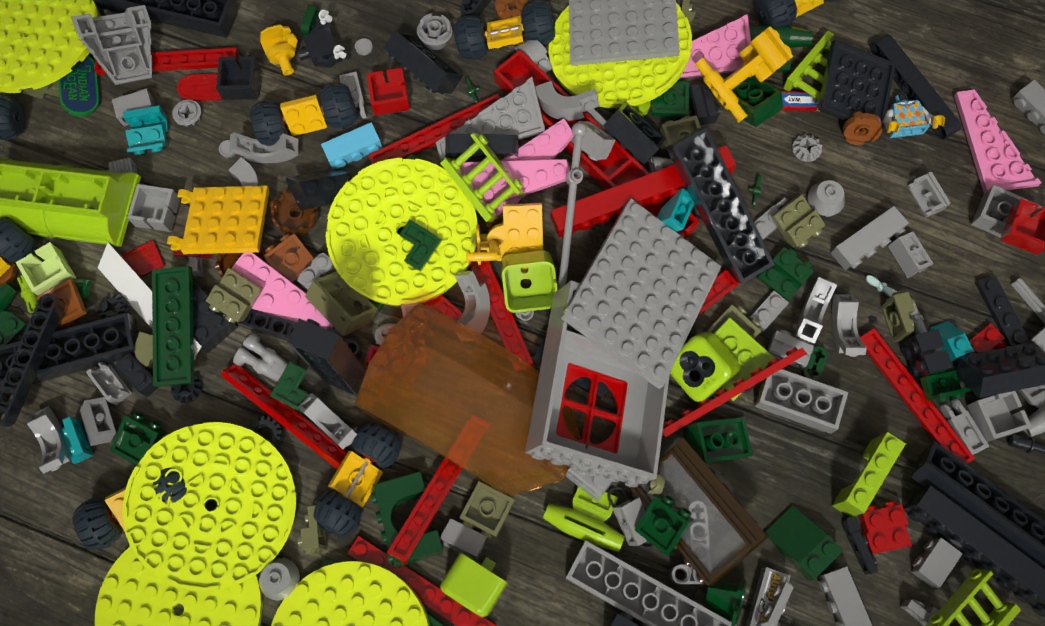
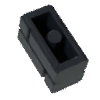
(703, 104)
(136, 374)

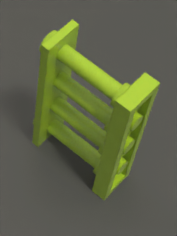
(805, 67)
(464, 181)
(1000, 616)

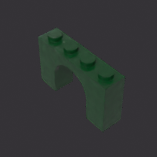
(388, 497)

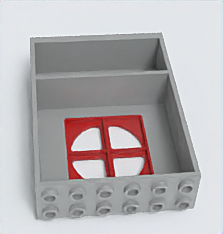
(635, 443)

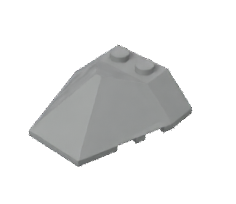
(119, 43)

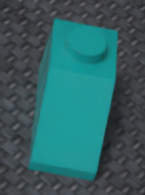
(677, 210)
(954, 340)

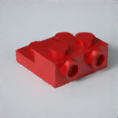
(885, 528)

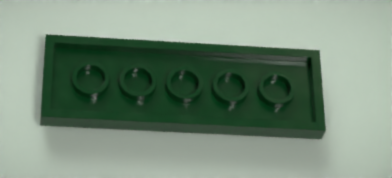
(172, 326)

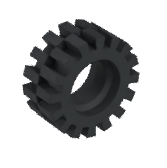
(268, 422)

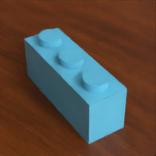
(352, 146)

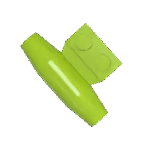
(587, 520)

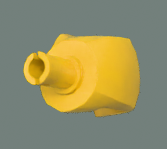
(279, 46)

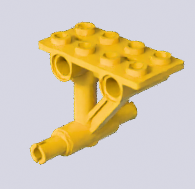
(760, 59)

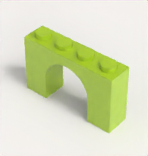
(881, 456)

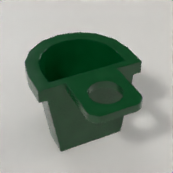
(726, 599)

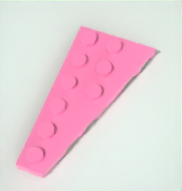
(720, 48)
(992, 150)
(532, 174)

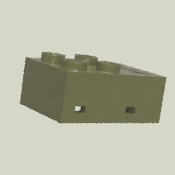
(337, 303)

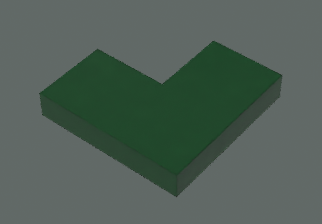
(424, 245)
(287, 388)

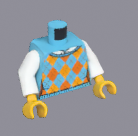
(909, 118)

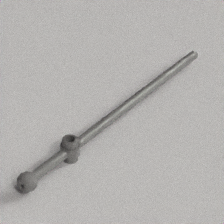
(573, 177)

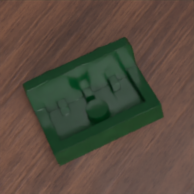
(941, 386)

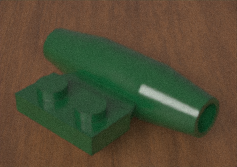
(790, 36)
(10, 324)

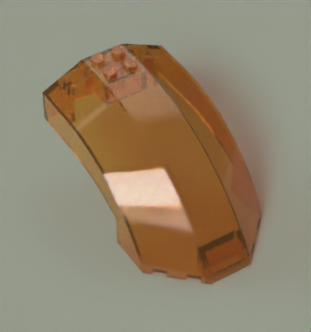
(460, 399)

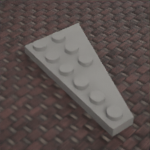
(512, 115)

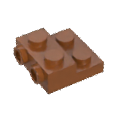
(289, 257)
(72, 300)

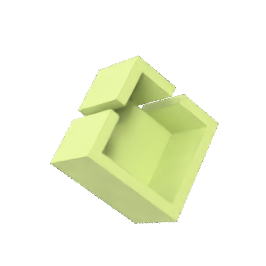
(47, 274)

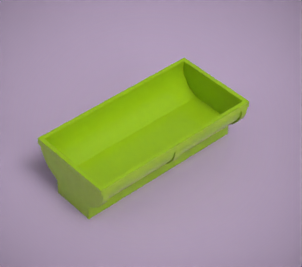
(67, 201)

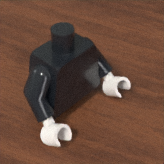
(321, 44)

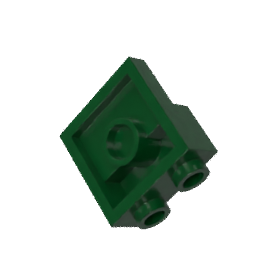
(673, 101)
(787, 273)
(136, 437)
(664, 523)

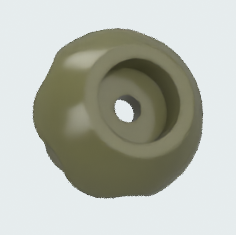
(657, 485)

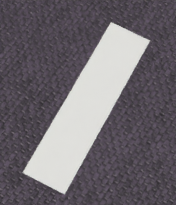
(130, 286)

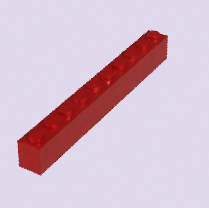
(610, 203)

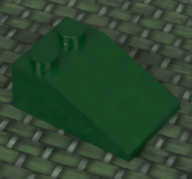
(758, 100)
(719, 439)
(803, 543)

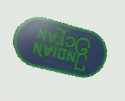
(80, 89)

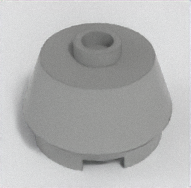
(434, 31)
(826, 198)
(279, 579)

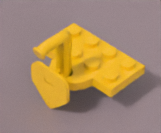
(518, 234)

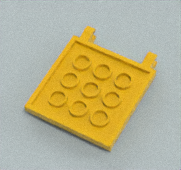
(222, 220)

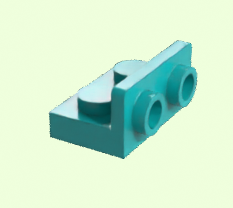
(146, 117)
(146, 138)
(76, 440)

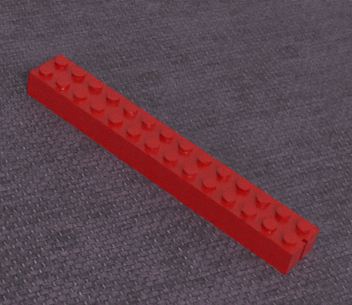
(609, 172)

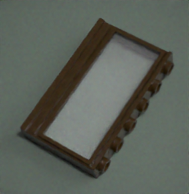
(721, 528)

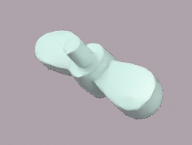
(881, 287)

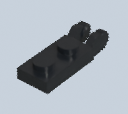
(859, 545)

